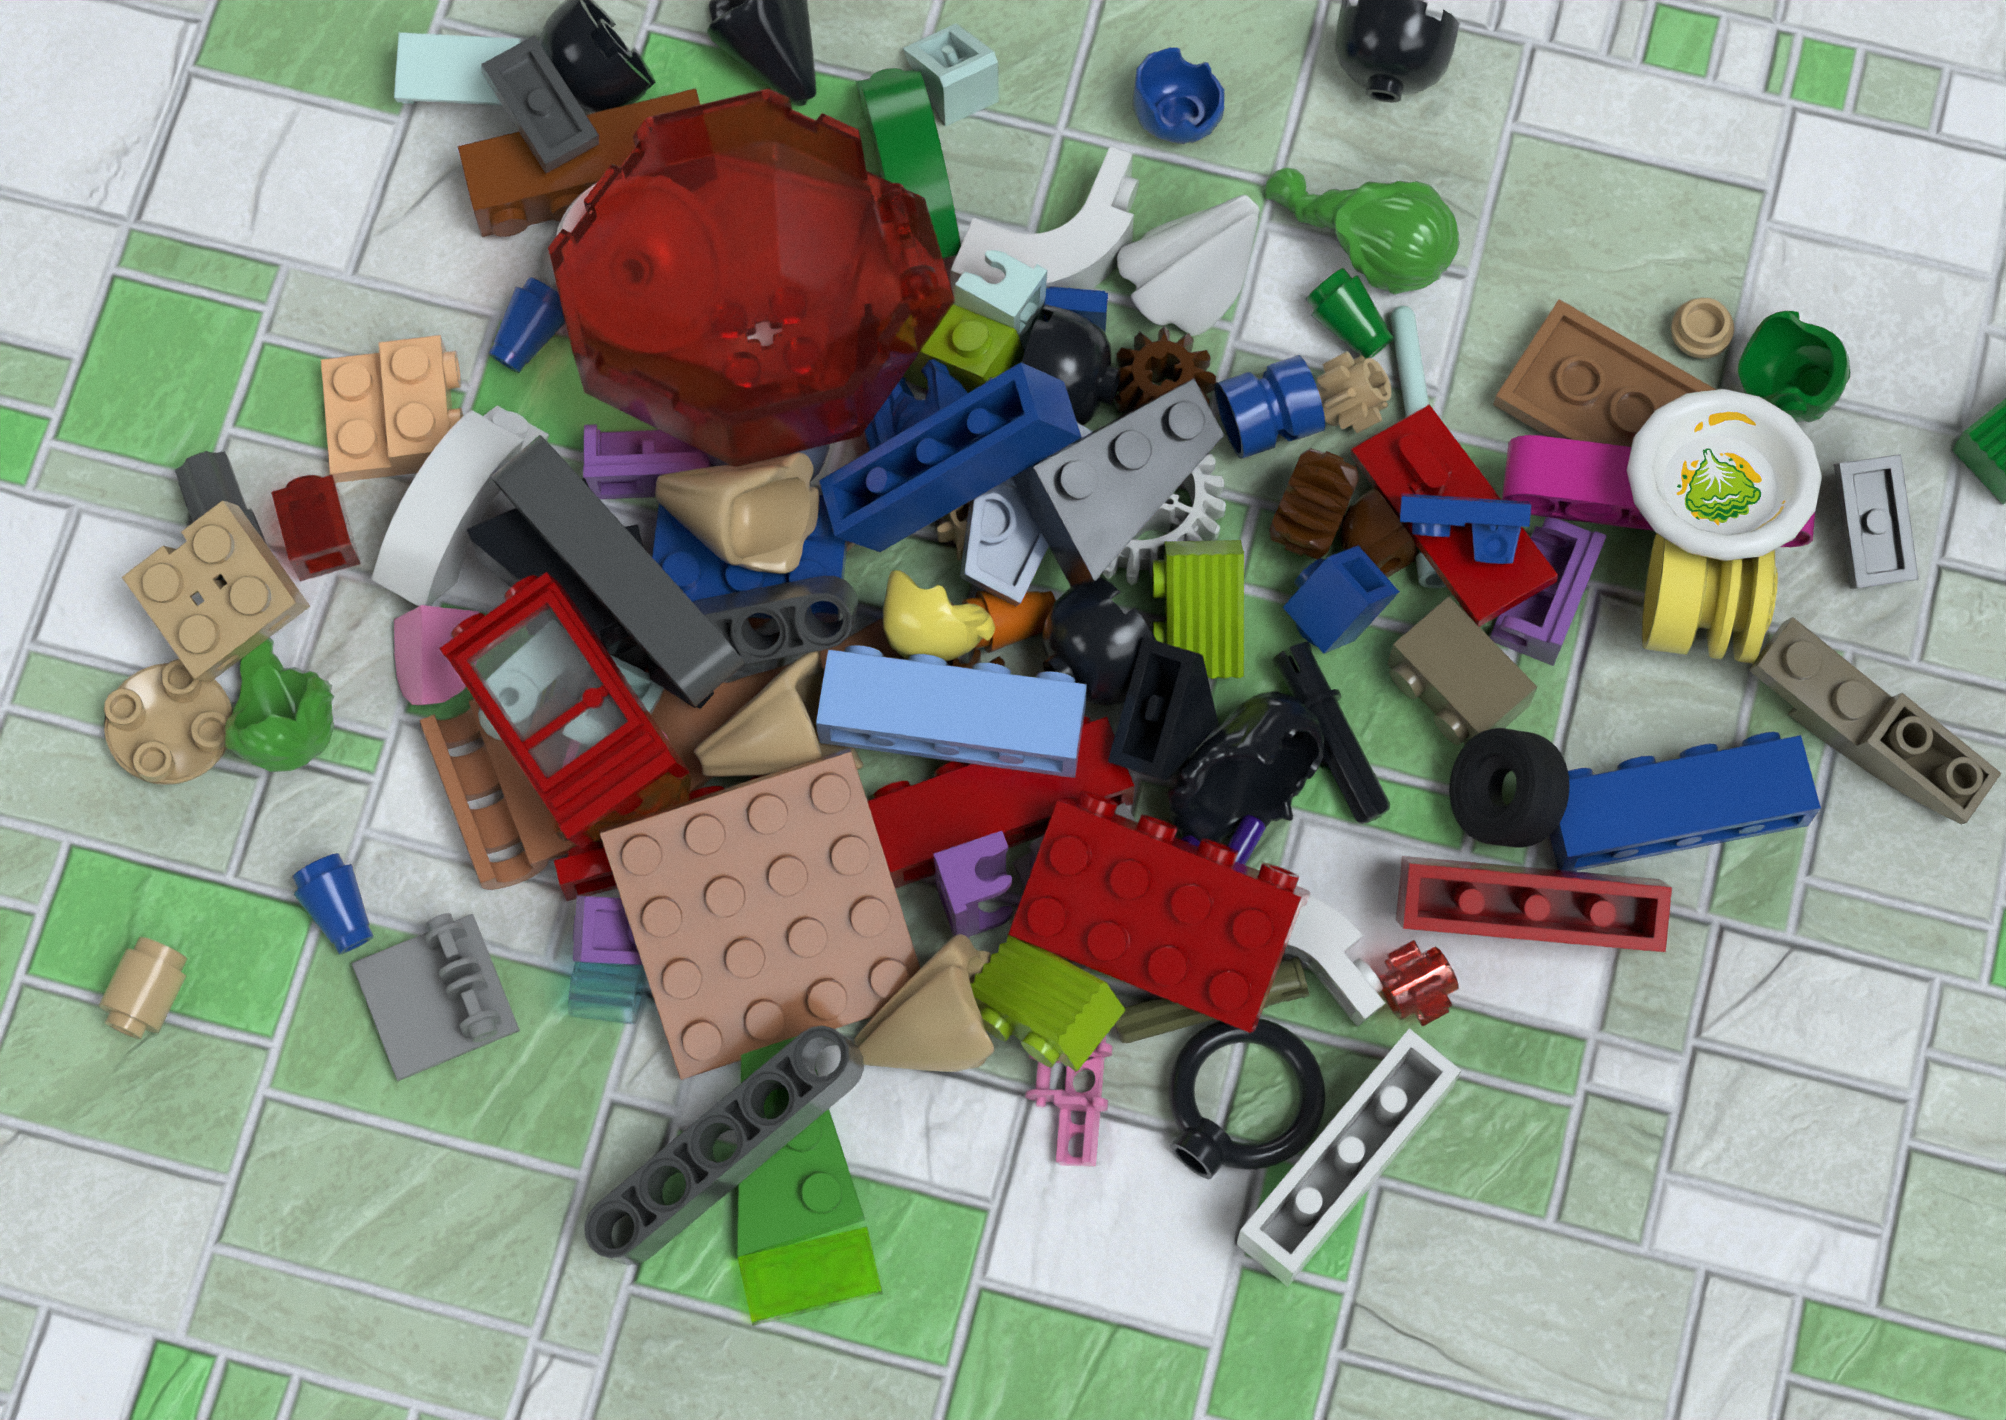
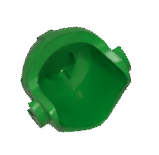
(1795, 366)

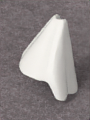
(1192, 265)

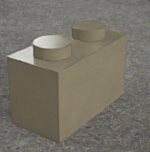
(1459, 674)

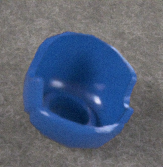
(1176, 97)

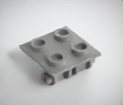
(435, 996)

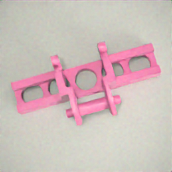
(1075, 1101)

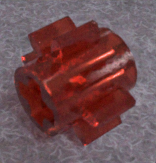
(1418, 983)

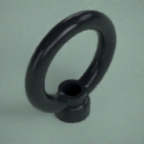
(1204, 1144)

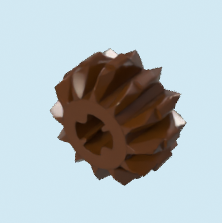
(1156, 361)
(1314, 503)

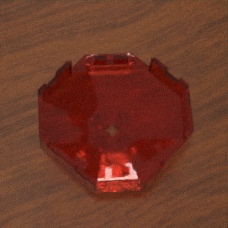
(739, 223)

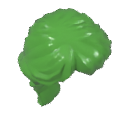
(1391, 231)
(280, 713)

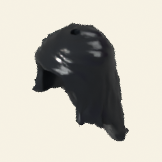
(1248, 767)

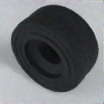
(1539, 793)

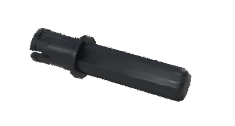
(1341, 746)

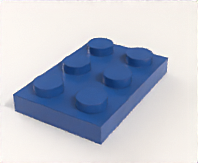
(705, 575)

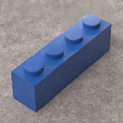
(950, 458)
(1685, 802)

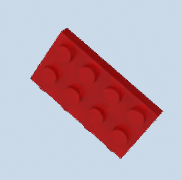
(1159, 909)

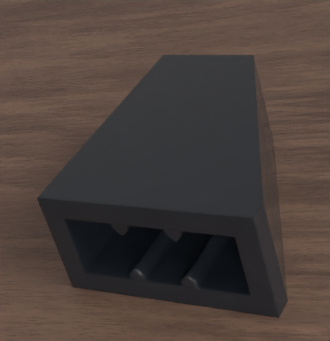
(516, 550)

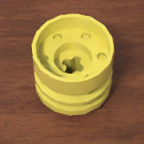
(1707, 593)

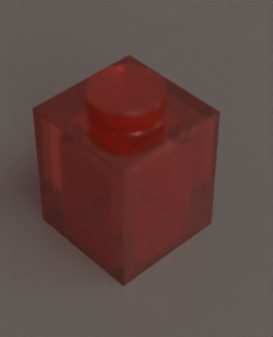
(315, 526)

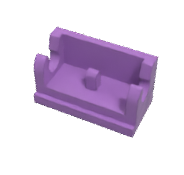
(631, 461)
(1542, 621)
(970, 876)

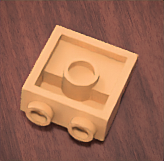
(388, 407)

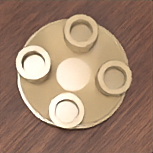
(166, 724)

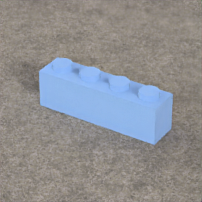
(951, 711)

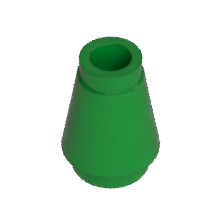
(1350, 314)

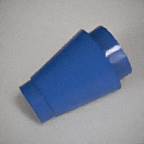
(527, 324)
(334, 902)

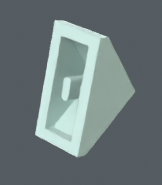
(956, 72)

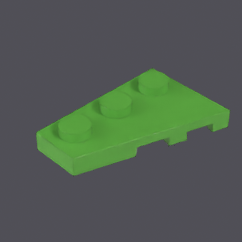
(799, 1188)

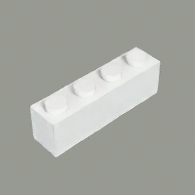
(1348, 1157)

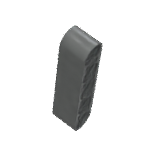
(618, 570)
(693, 1149)

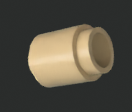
(143, 988)

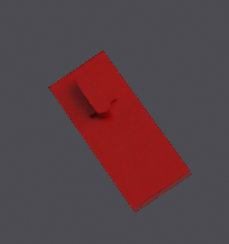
(1426, 459)

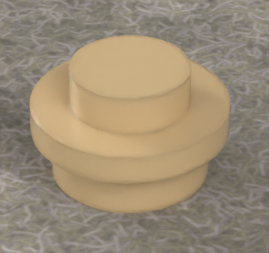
(1702, 328)

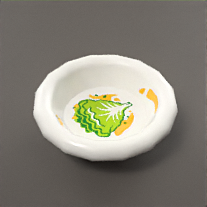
(1724, 474)

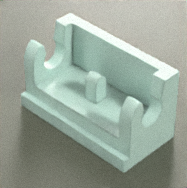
(446, 68)
(1013, 301)

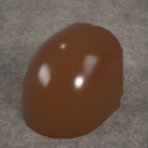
(1378, 533)

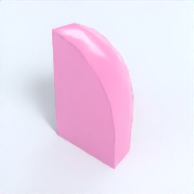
(420, 666)

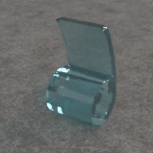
(606, 991)

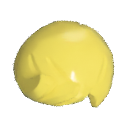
(928, 623)

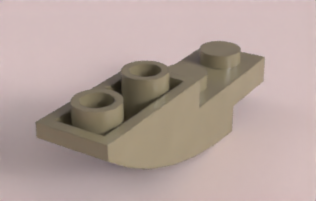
(1871, 728)

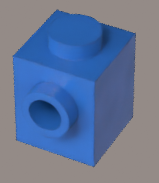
(1339, 598)

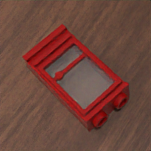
(561, 705)

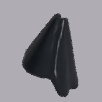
(769, 41)

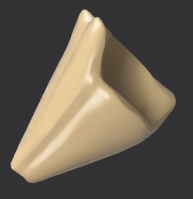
(747, 512)
(773, 727)
(932, 1017)

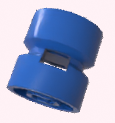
(1276, 405)

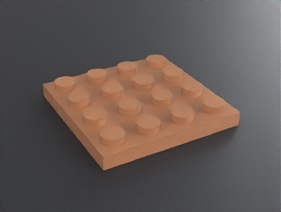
(762, 911)

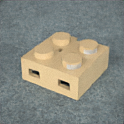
(236, 611)

